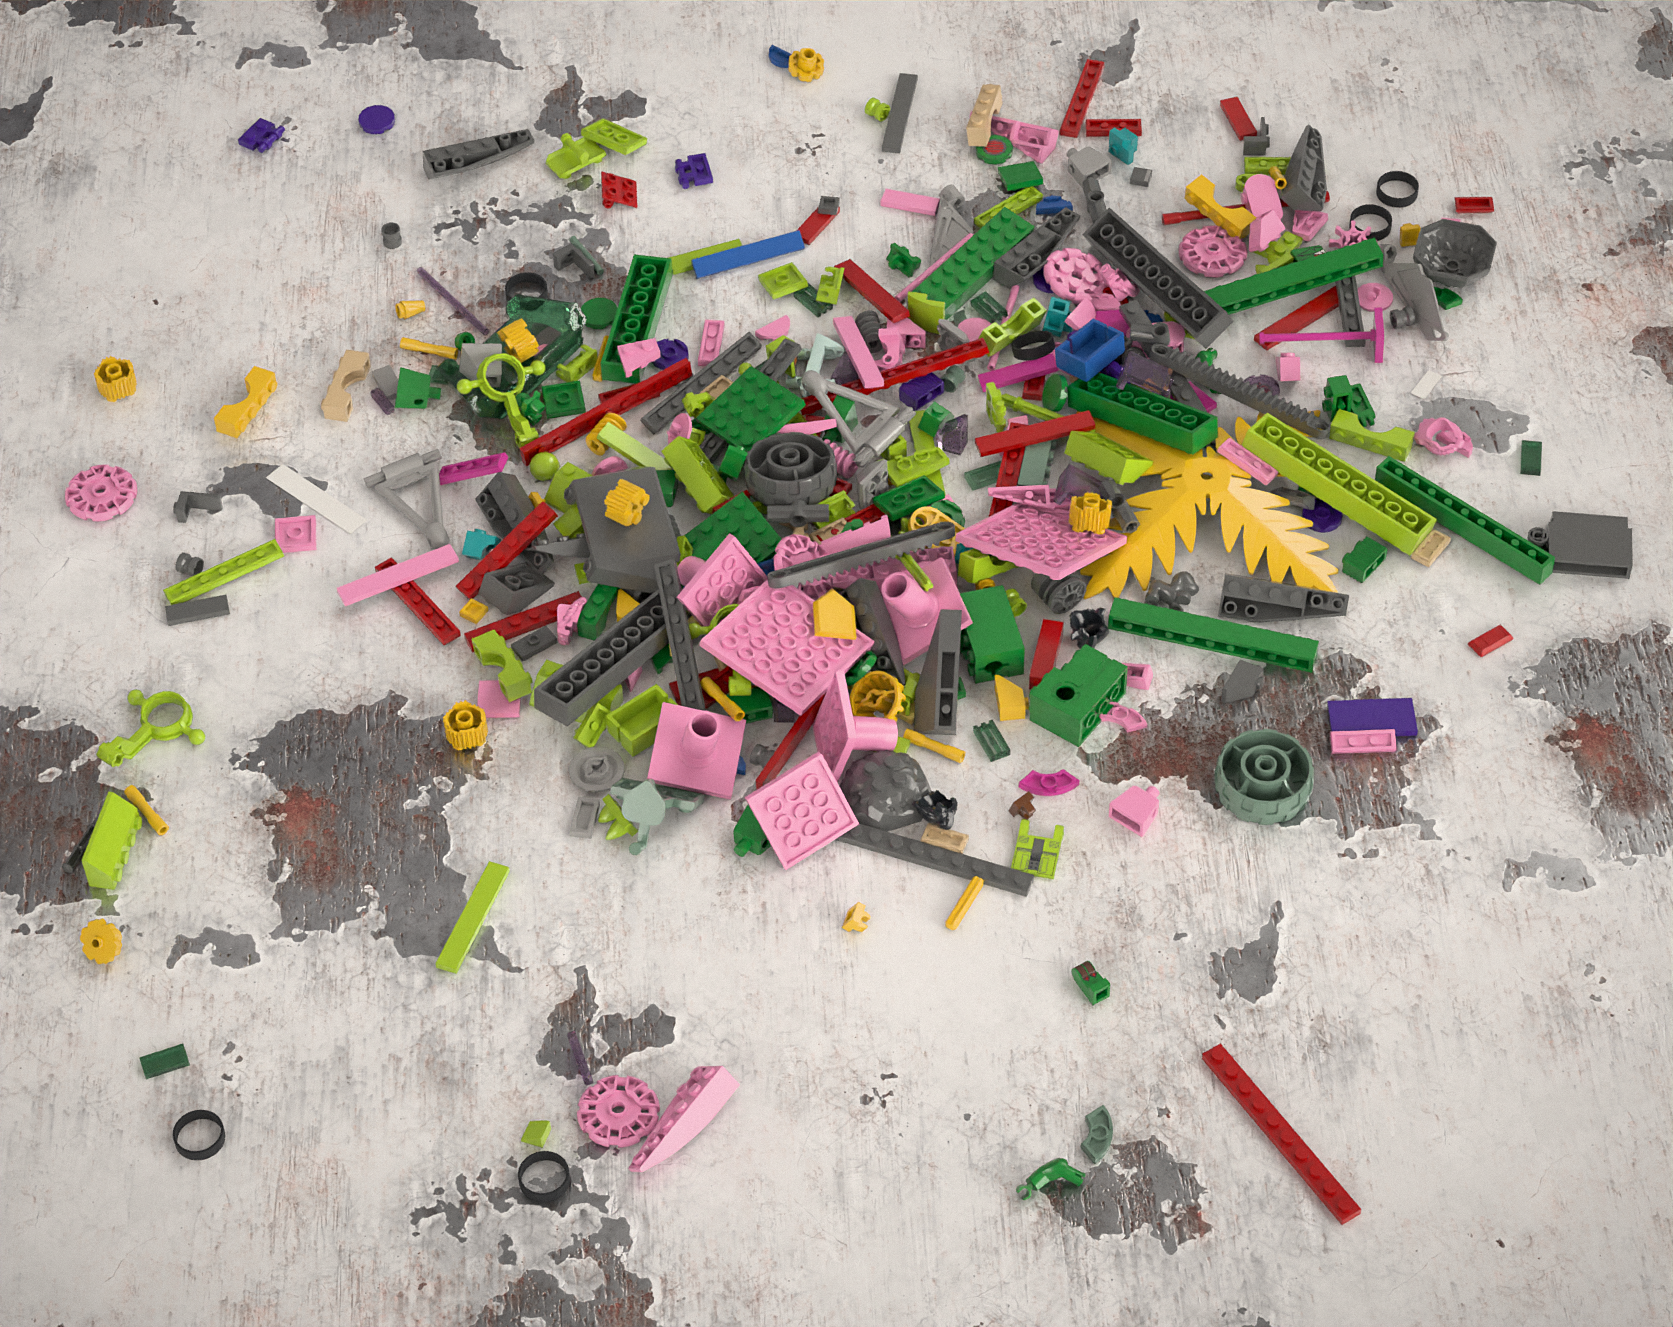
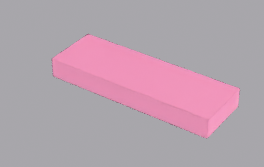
(910, 202)
(711, 341)
(1247, 461)
(1362, 741)

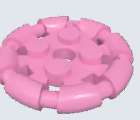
(1198, 244)
(1077, 265)
(95, 480)
(795, 548)
(621, 1122)

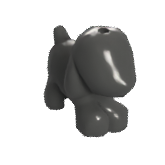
(1173, 594)

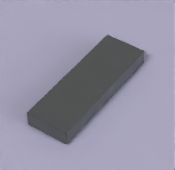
(197, 610)

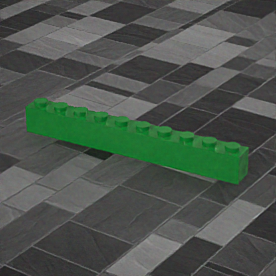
(1298, 276)
(1466, 521)
(1213, 634)

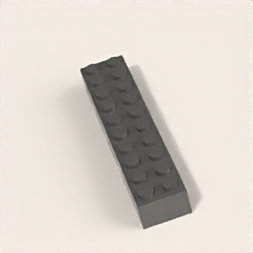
(1158, 278)
(604, 663)

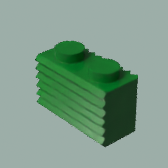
(1364, 559)

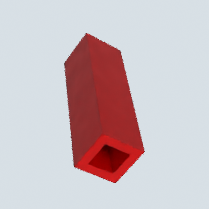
(1046, 650)

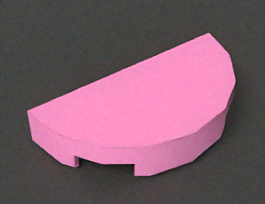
(1105, 302)
(775, 329)
(1449, 437)
(609, 465)

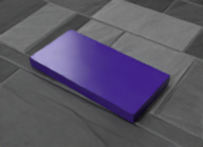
(1373, 715)

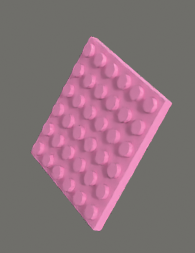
(1039, 540)
(776, 647)

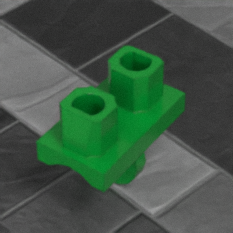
(901, 259)
(530, 406)

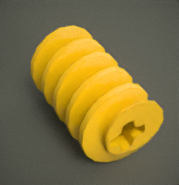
(596, 445)

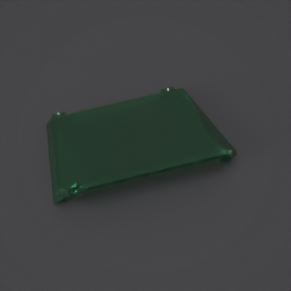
(552, 324)

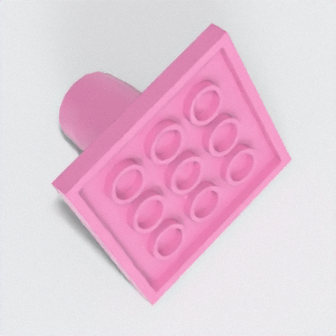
(718, 580)
(917, 611)
(840, 732)
(696, 750)
(802, 810)

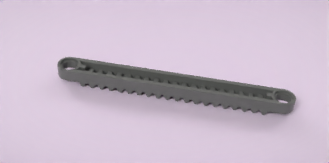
(1239, 391)
(861, 555)

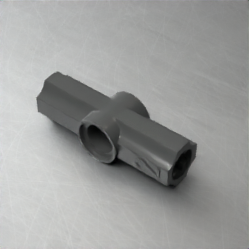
(1094, 198)
(1120, 507)
(798, 513)

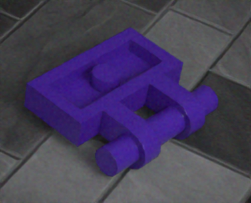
(257, 135)
(699, 169)

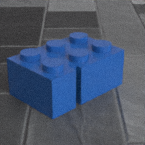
(1089, 350)

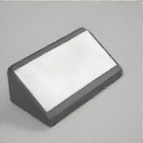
(1295, 497)

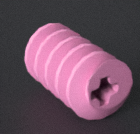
(844, 460)

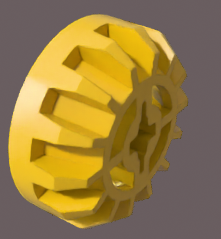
(871, 695)

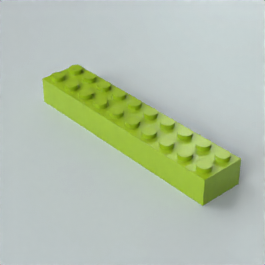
(1339, 484)

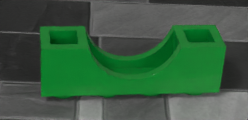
(595, 612)

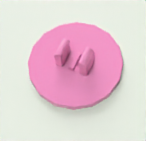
(1374, 295)
(681, 427)

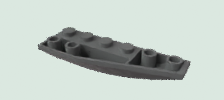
(474, 153)
(1306, 174)
(1032, 252)
(507, 505)
(564, 546)
(1277, 601)
(875, 622)
(938, 684)

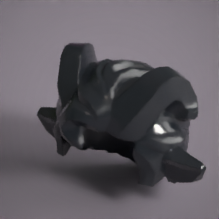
(1088, 627)
(937, 809)

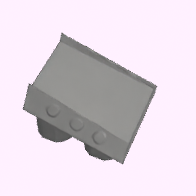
(951, 336)

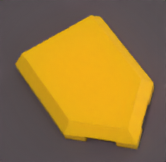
(834, 616)

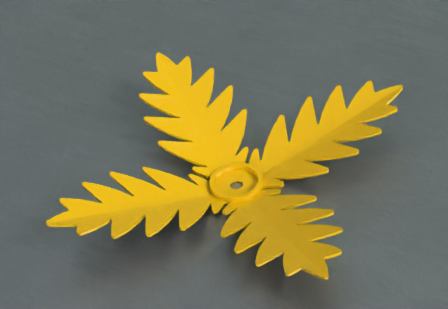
(1177, 508)

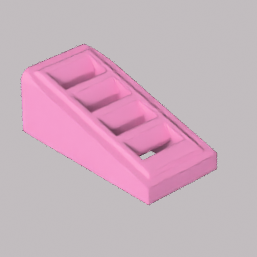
(1142, 677)

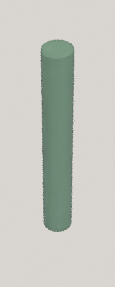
(598, 269)

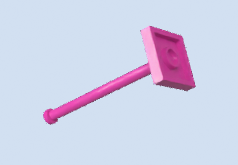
(1375, 335)

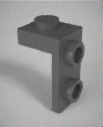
(1257, 144)
(569, 255)
(195, 500)

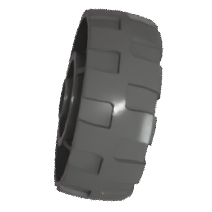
(790, 469)

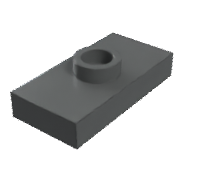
(534, 643)

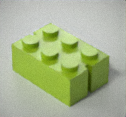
(637, 720)

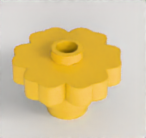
(806, 64)
(101, 941)

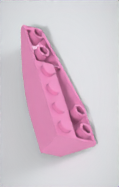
(880, 571)
(686, 1115)

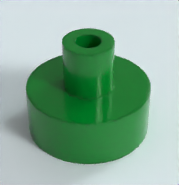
(464, 337)

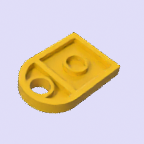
(933, 516)

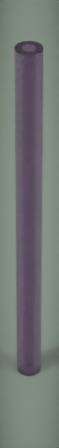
(453, 301)

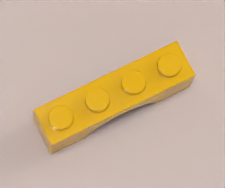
(1201, 195)
(234, 418)

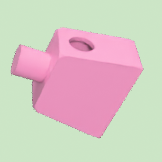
(1135, 808)

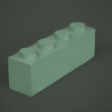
(1036, 463)

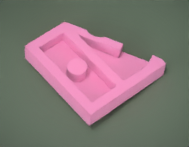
(1308, 223)

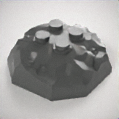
(1454, 252)
(883, 789)

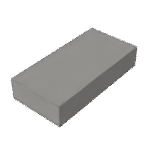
(386, 381)
(584, 817)

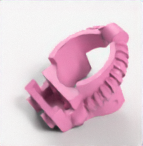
(1118, 283)
(1430, 427)
(567, 620)

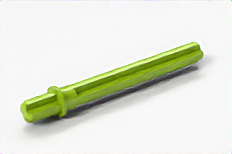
(1021, 405)
(915, 570)

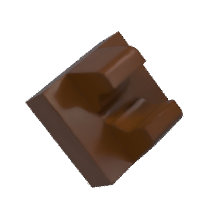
(1023, 806)

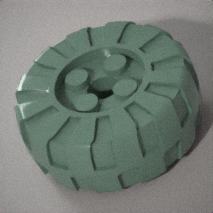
(1264, 776)

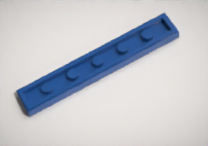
(747, 254)

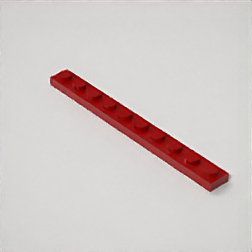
(910, 370)
(619, 404)
(1281, 1134)

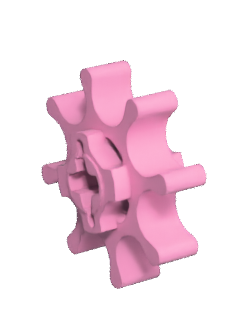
(1349, 237)

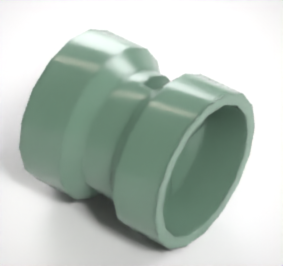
(952, 378)

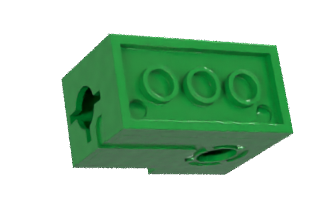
(993, 639)
(1076, 695)

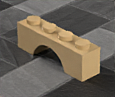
(979, 124)
(352, 368)

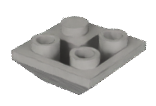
(472, 357)
(871, 482)

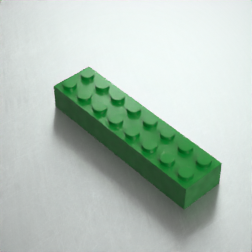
(974, 261)
(637, 312)
(1144, 413)

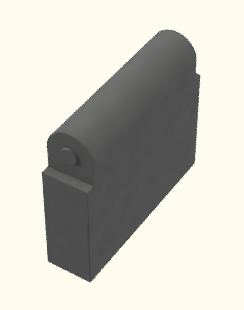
(1590, 544)

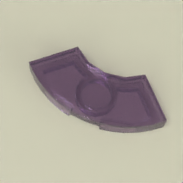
(580, 1058)

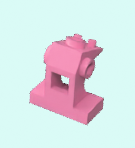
(893, 348)

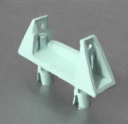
(822, 350)

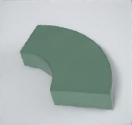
(1099, 1135)

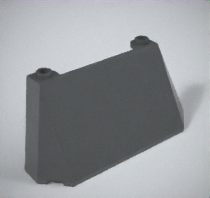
(622, 553)

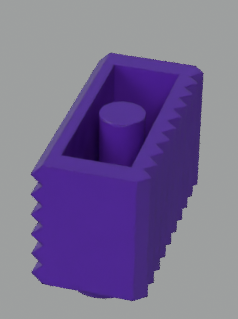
(921, 390)

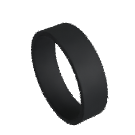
(1397, 176)
(1376, 210)
(526, 277)
(1030, 338)
(192, 1116)
(542, 1156)

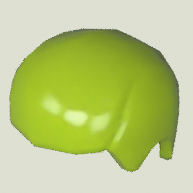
(544, 466)

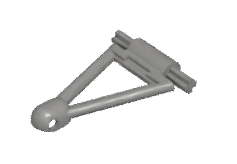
(877, 434)
(408, 471)

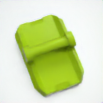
(574, 156)

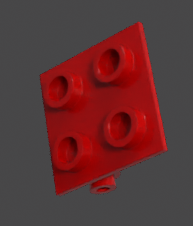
(618, 190)

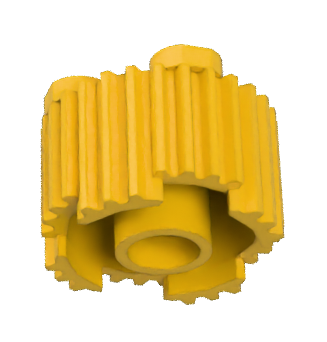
(518, 340)
(115, 378)
(626, 503)
(1090, 513)
(465, 725)

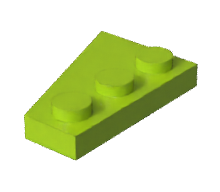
(911, 467)

